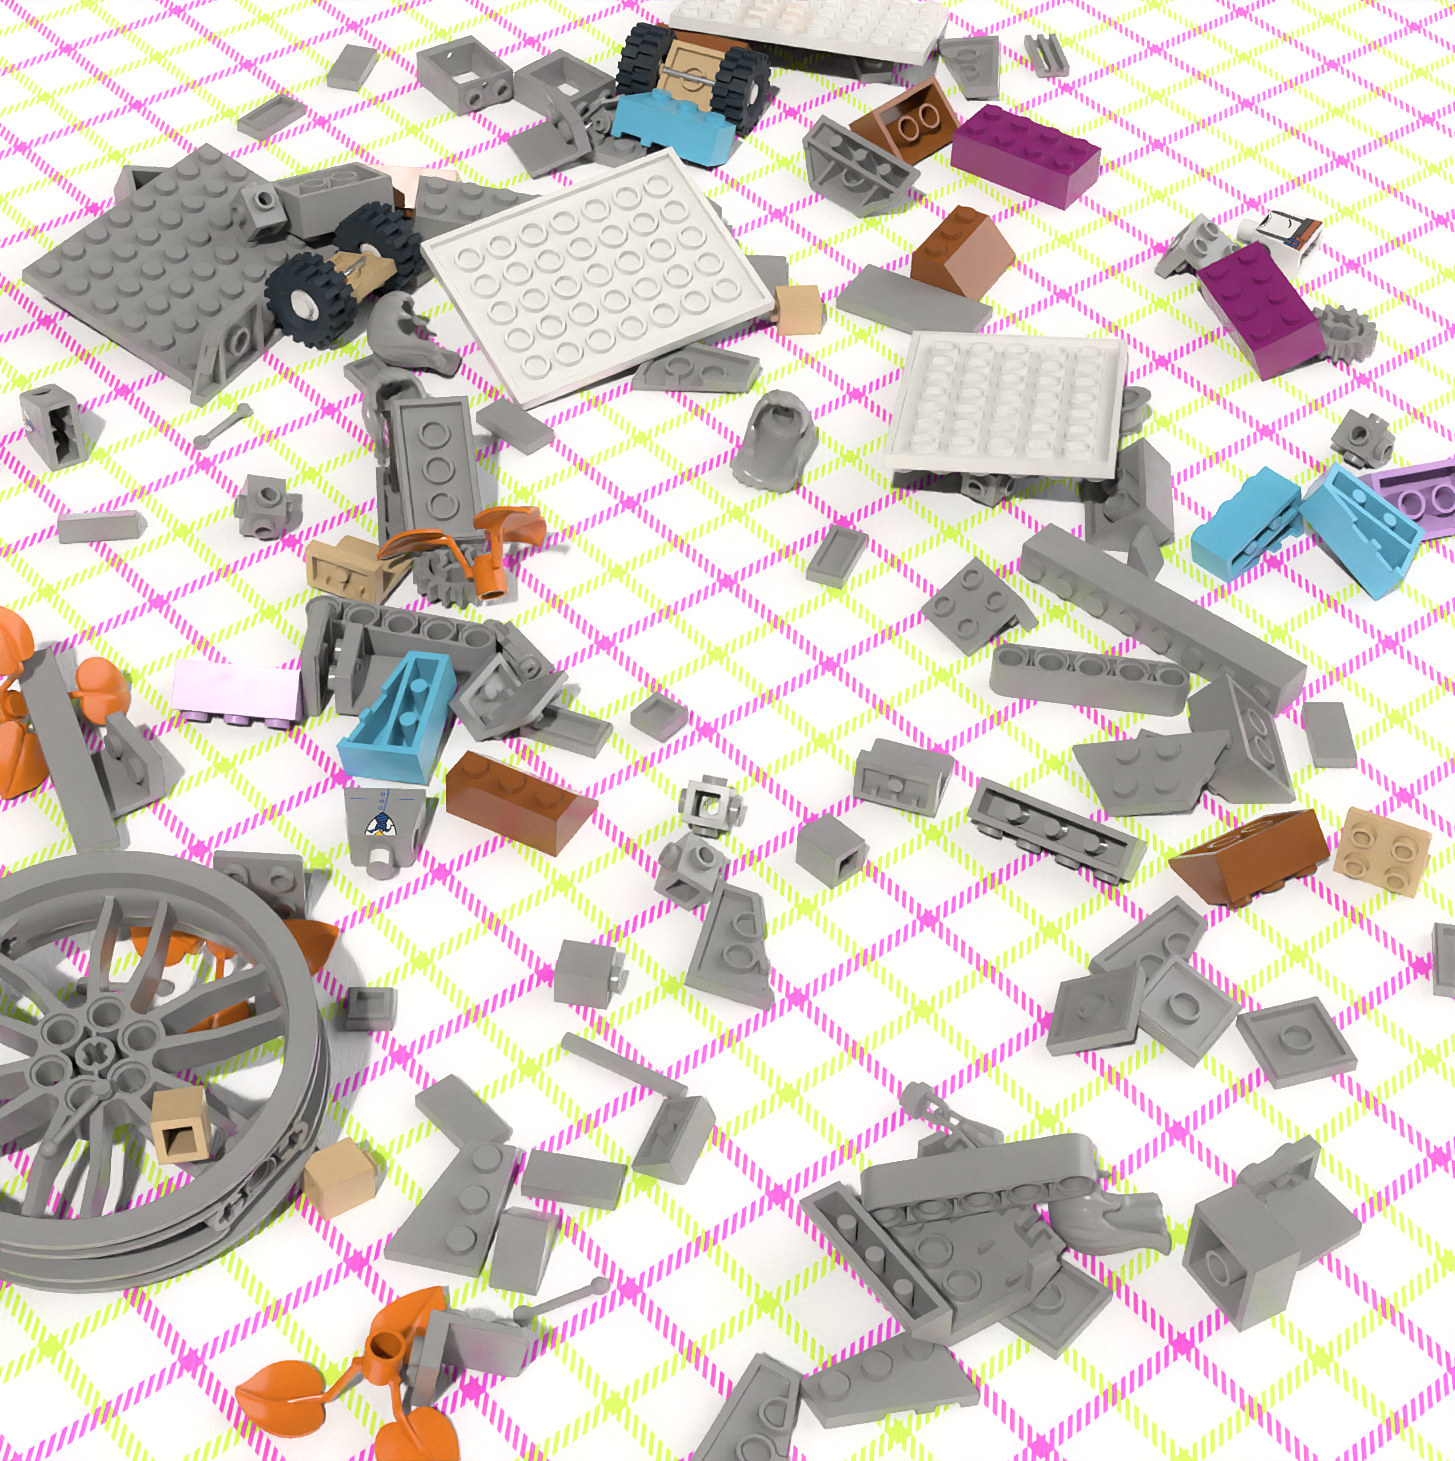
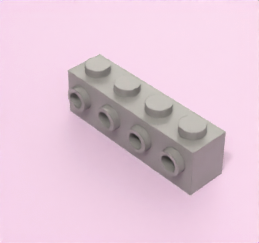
(1057, 829)

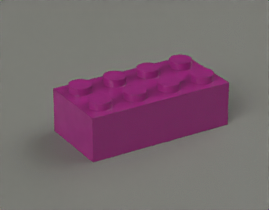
(1025, 156)
(1261, 310)

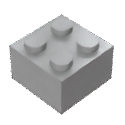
(1241, 1256)

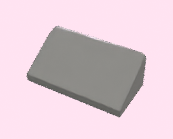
(97, 526)
(675, 1139)

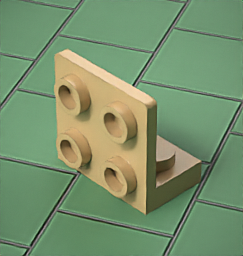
(353, 569)
(1383, 852)

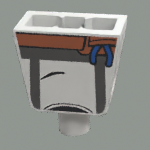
(1287, 238)

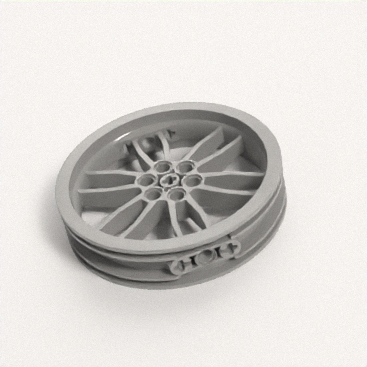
(251, 1167)

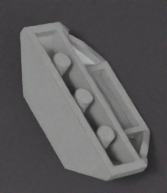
(854, 169)

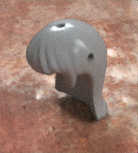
(394, 338)
(384, 386)
(774, 442)
(1110, 1222)

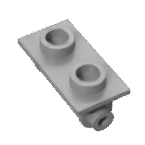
(602, 113)
(519, 652)

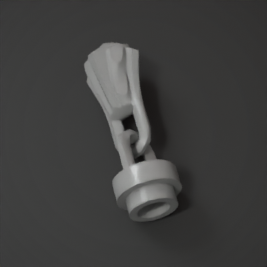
(919, 1096)

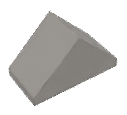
(522, 1249)

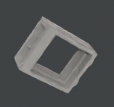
(468, 54)
(556, 70)

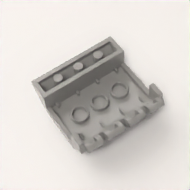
(947, 1273)

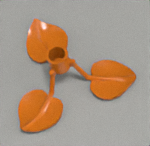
(501, 526)
(100, 690)
(313, 937)
(289, 1395)

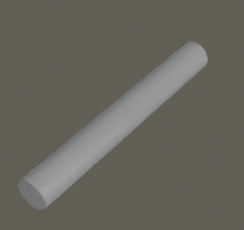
(623, 1066)

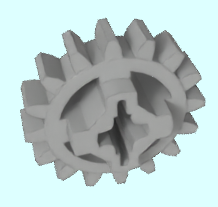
(1345, 333)
(449, 577)

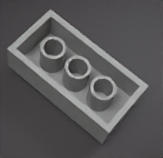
(449, 204)

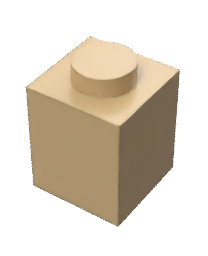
(797, 310)
(181, 1125)
(339, 1178)

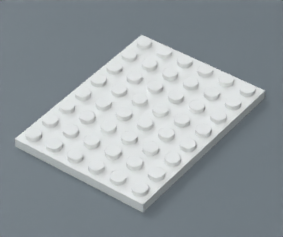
(862, 28)
(596, 278)
(1008, 405)

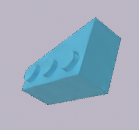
(675, 123)
(1248, 525)
(1361, 529)
(404, 724)

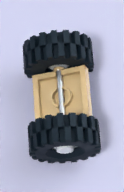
(715, 80)
(318, 297)

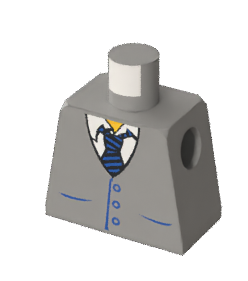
(52, 414)
(384, 827)

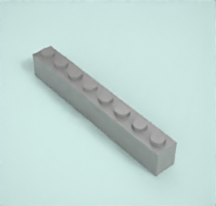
(1160, 617)

